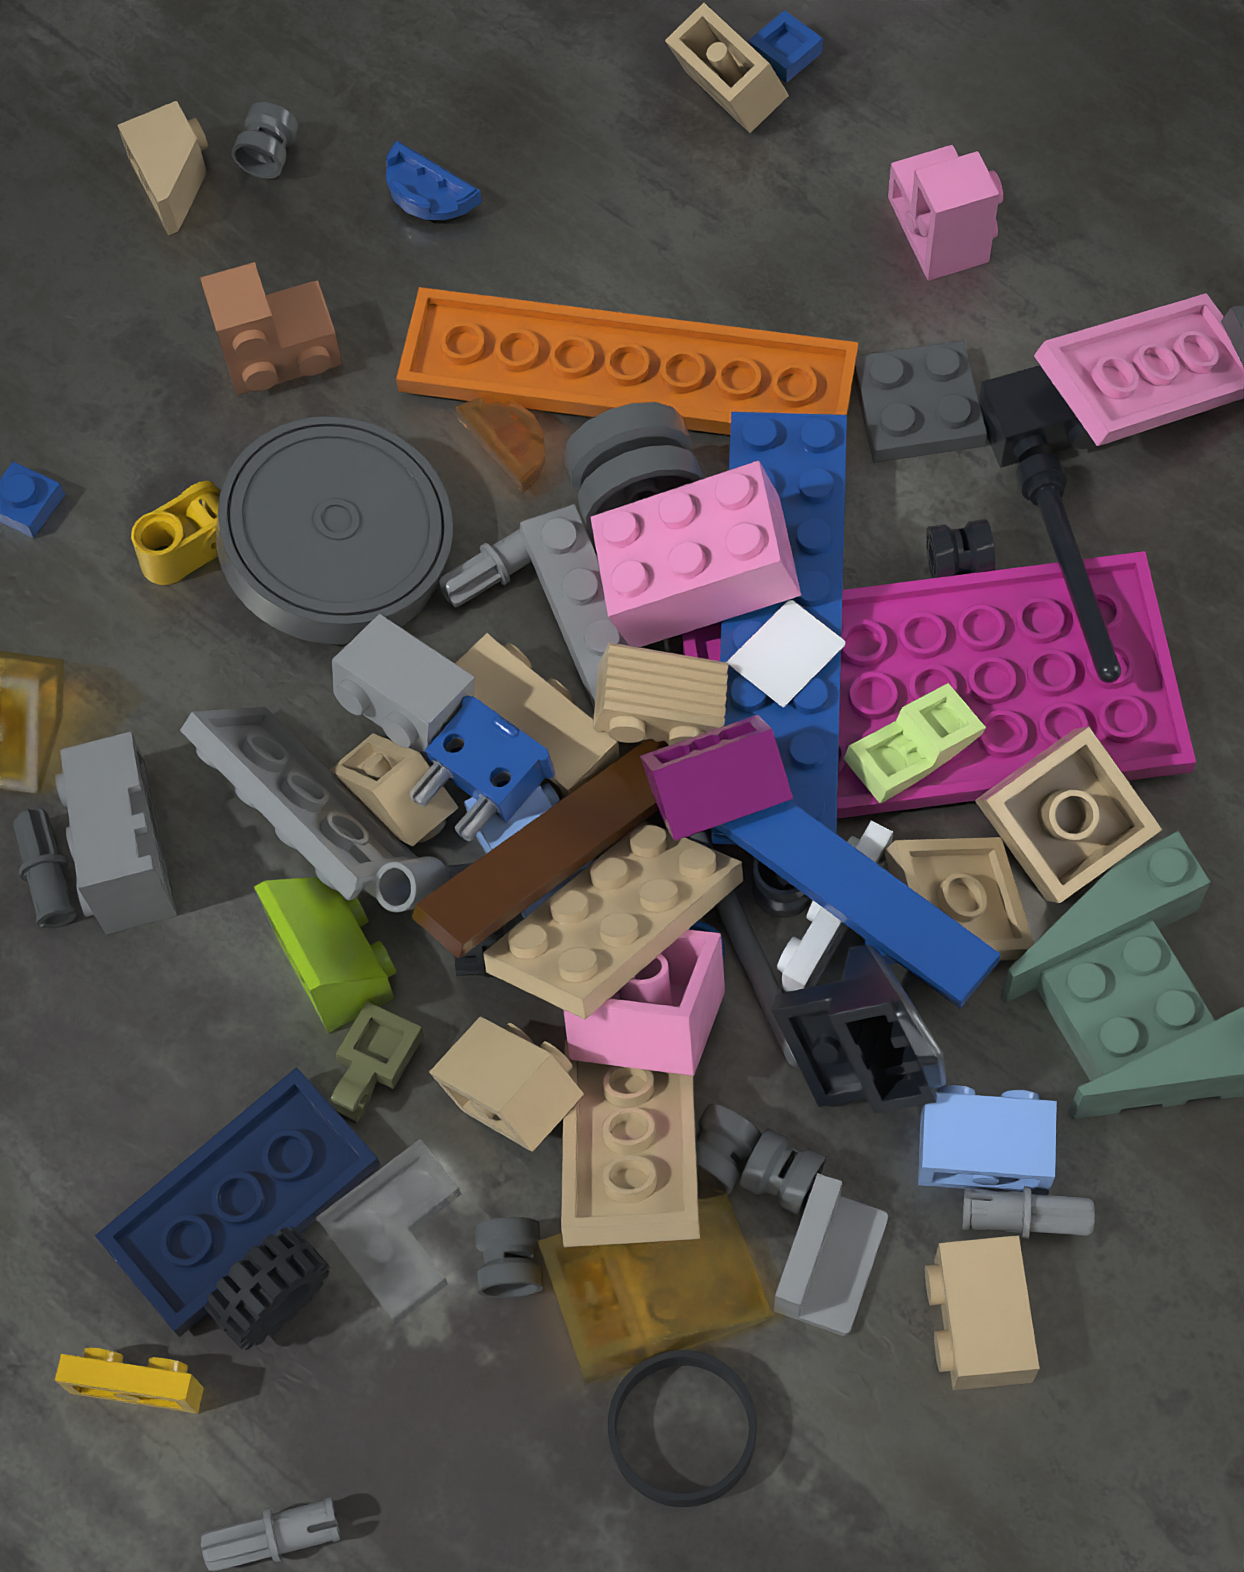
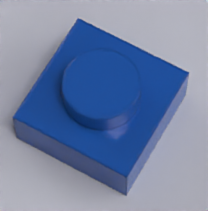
(787, 45)
(27, 499)

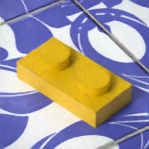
(106, 1377)

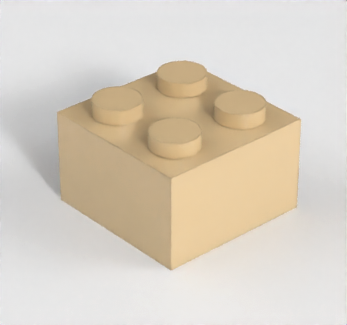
(1068, 814)

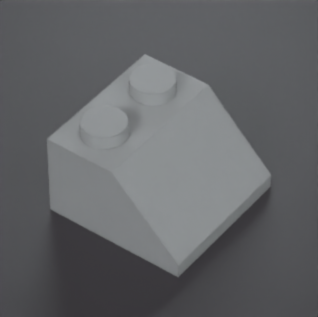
(399, 684)

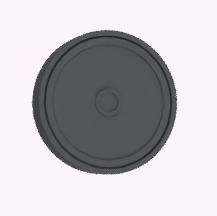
(332, 528)

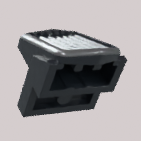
(862, 1038)

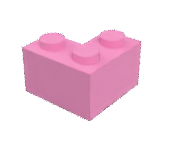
(946, 208)

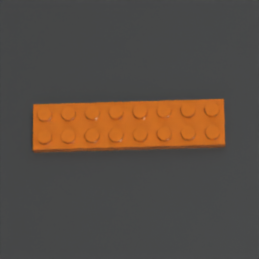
(608, 359)

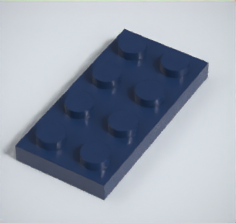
(257, 1175)

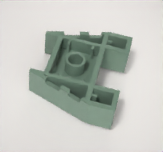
(1125, 993)

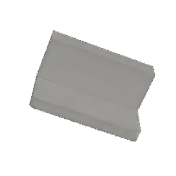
(830, 1259)

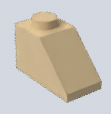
(167, 160)
(381, 779)

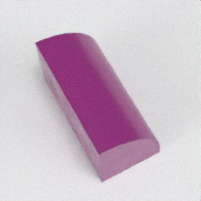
(717, 777)

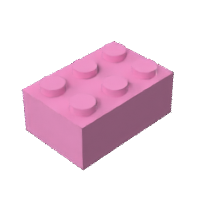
(694, 555)

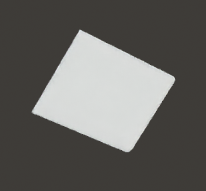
(786, 652)

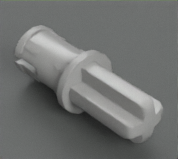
(485, 569)
(1027, 1212)
(270, 1535)

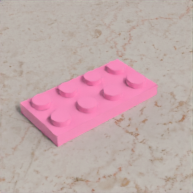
(1145, 369)

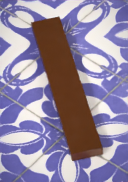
(540, 855)

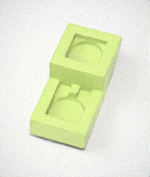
(915, 744)

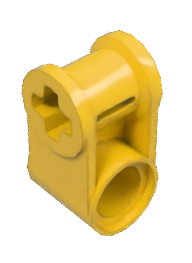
(182, 526)

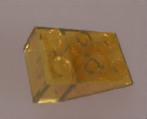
(654, 1295)

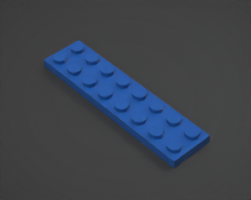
(807, 468)

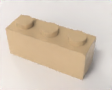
(541, 711)

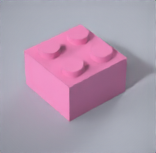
(660, 1014)

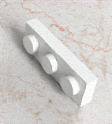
(807, 958)

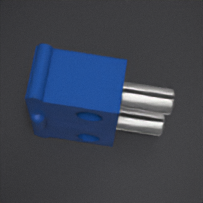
(487, 761)

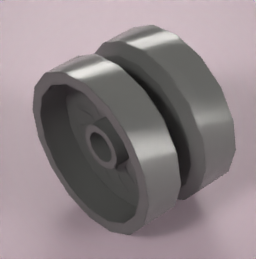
(629, 457)

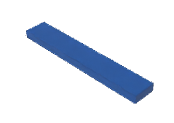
(866, 899)

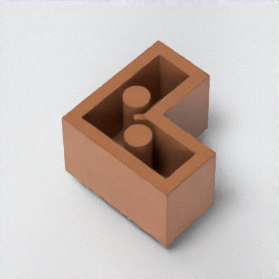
(270, 334)

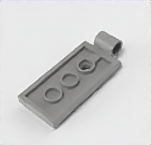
(312, 807)

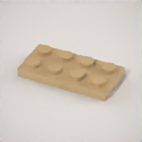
(613, 919)
(629, 1157)

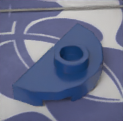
(427, 188)

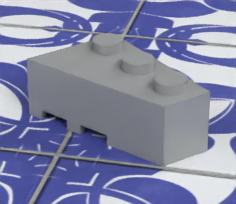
(114, 834)

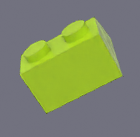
(327, 947)

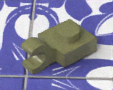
(374, 1052)

